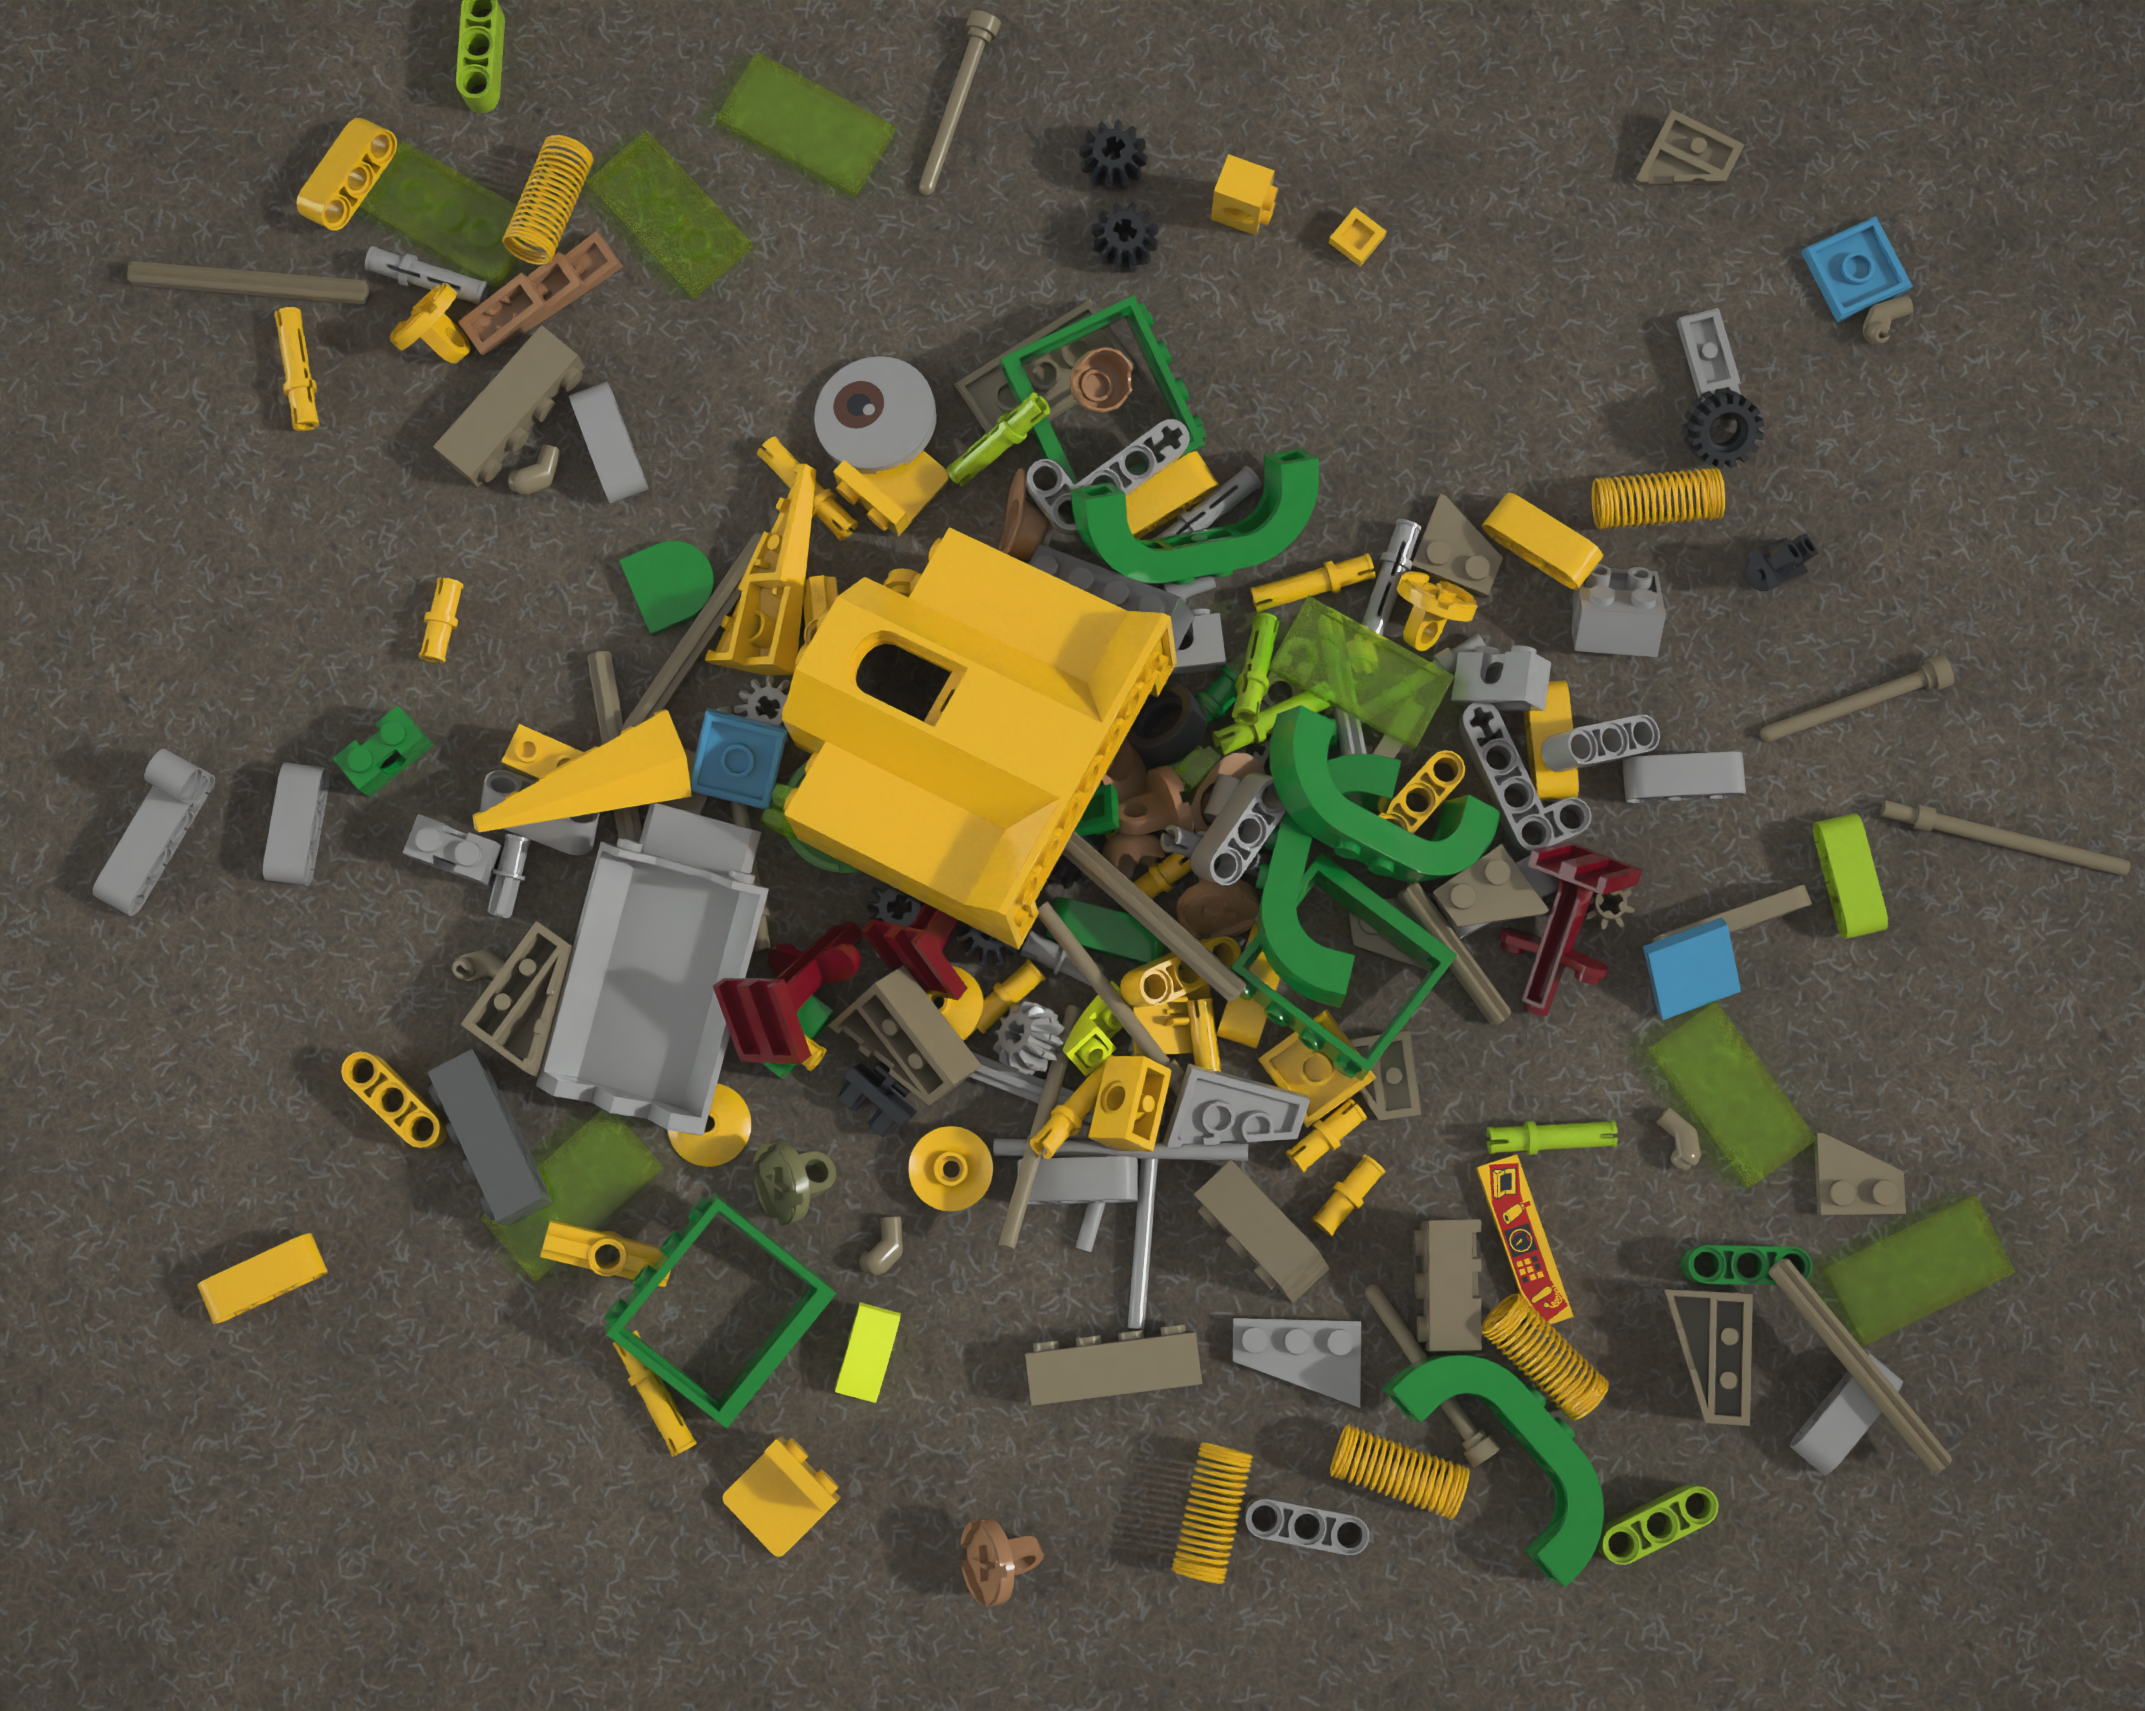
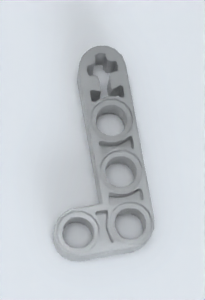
(1111, 471)
(1516, 777)
(154, 831)

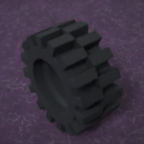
(1740, 443)

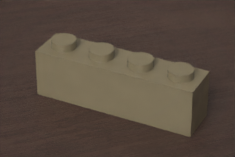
(510, 407)
(1114, 1367)

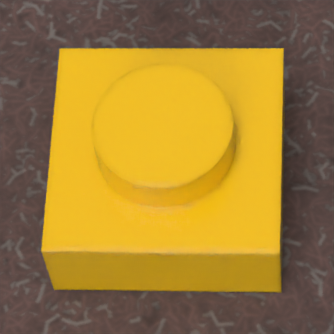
(1357, 237)

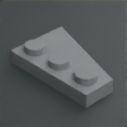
(1232, 1108)
(1303, 1352)

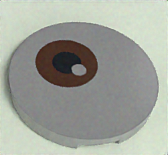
(875, 414)

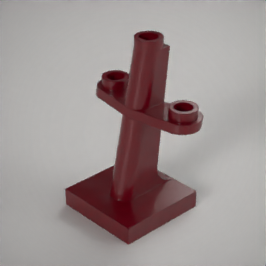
(1579, 876)
(919, 950)
(764, 1011)

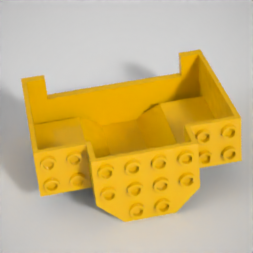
(994, 784)

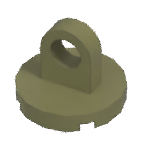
(783, 1181)

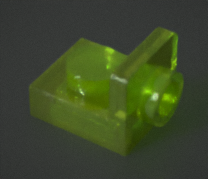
(1195, 766)

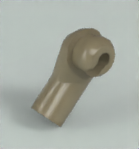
(1881, 315)
(538, 475)
(477, 965)
(1685, 1136)
(887, 1251)

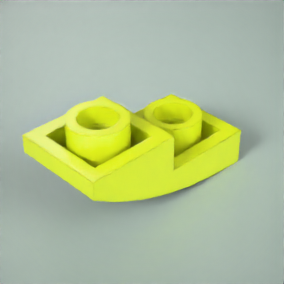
(1091, 1035)
(867, 1352)

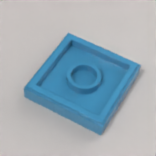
(1856, 269)
(737, 758)
(1692, 968)

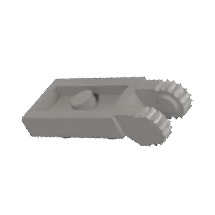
(1708, 354)

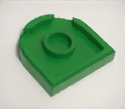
(669, 583)

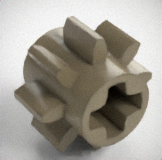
(1608, 916)

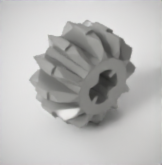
(764, 696)
(1028, 1038)

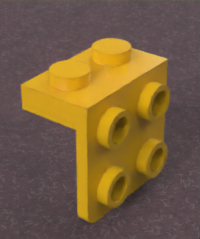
(895, 494)
(781, 1496)

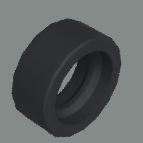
(1177, 741)

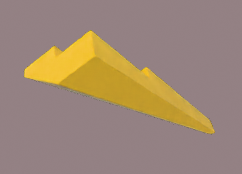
(767, 618)
(628, 771)

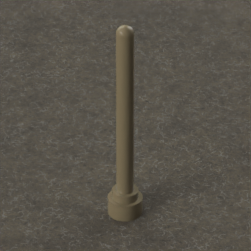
(981, 30)
(1934, 674)
(1476, 1443)

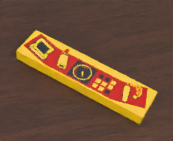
(1524, 1239)

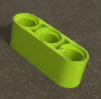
(481, 69)
(1852, 876)
(1677, 1519)

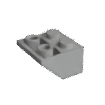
(1619, 612)

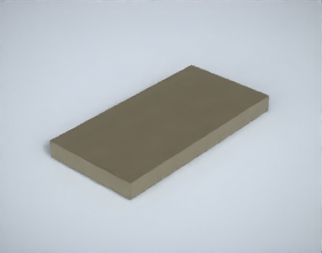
(989, 394)

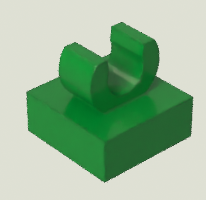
(1101, 813)

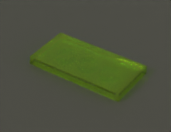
(806, 124)
(444, 213)
(669, 214)
(1361, 672)
(1731, 1095)
(588, 1184)
(1918, 1270)

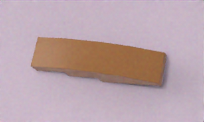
(539, 295)

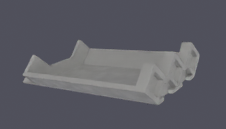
(638, 993)

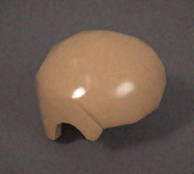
(1101, 380)
(1128, 851)

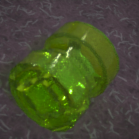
(774, 816)

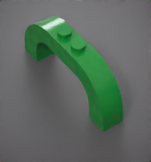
(1272, 526)
(1310, 797)
(1292, 954)
(1579, 1505)

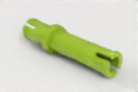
(1010, 429)
(1253, 681)
(1239, 735)
(1551, 1136)

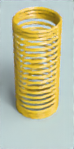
(562, 166)
(1711, 491)
(1578, 1394)
(1447, 1498)
(1214, 1570)

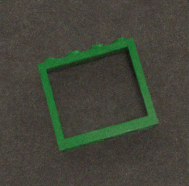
(1155, 356)
(1386, 921)
(771, 1352)

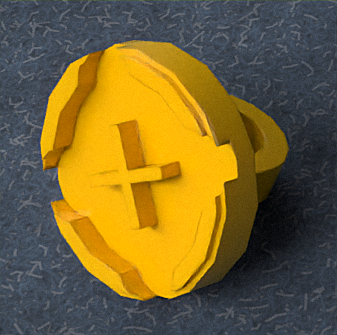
(433, 326)
(1432, 608)

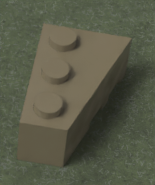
(522, 1000)
(909, 1036)
(1261, 1232)
(1448, 1285)
(1717, 1350)

